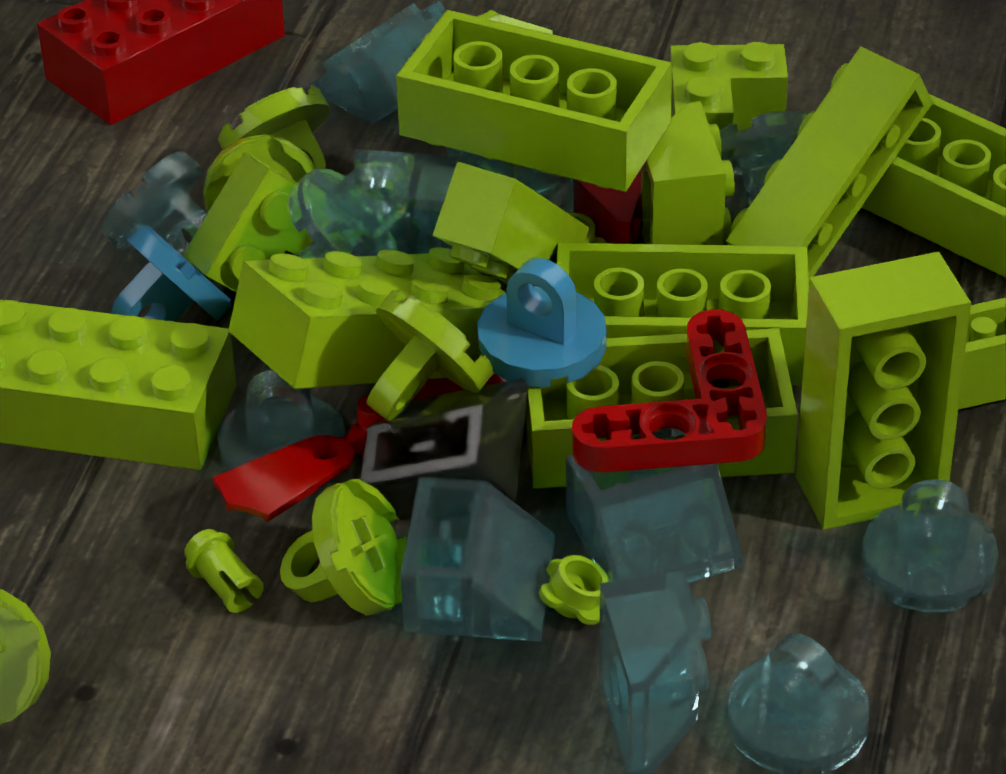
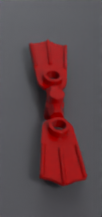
(296, 471)

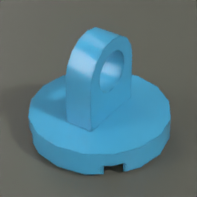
(167, 283)
(542, 328)

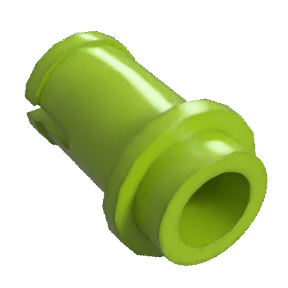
(213, 558)

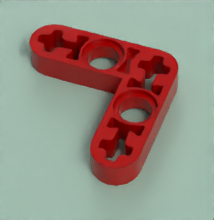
(703, 419)

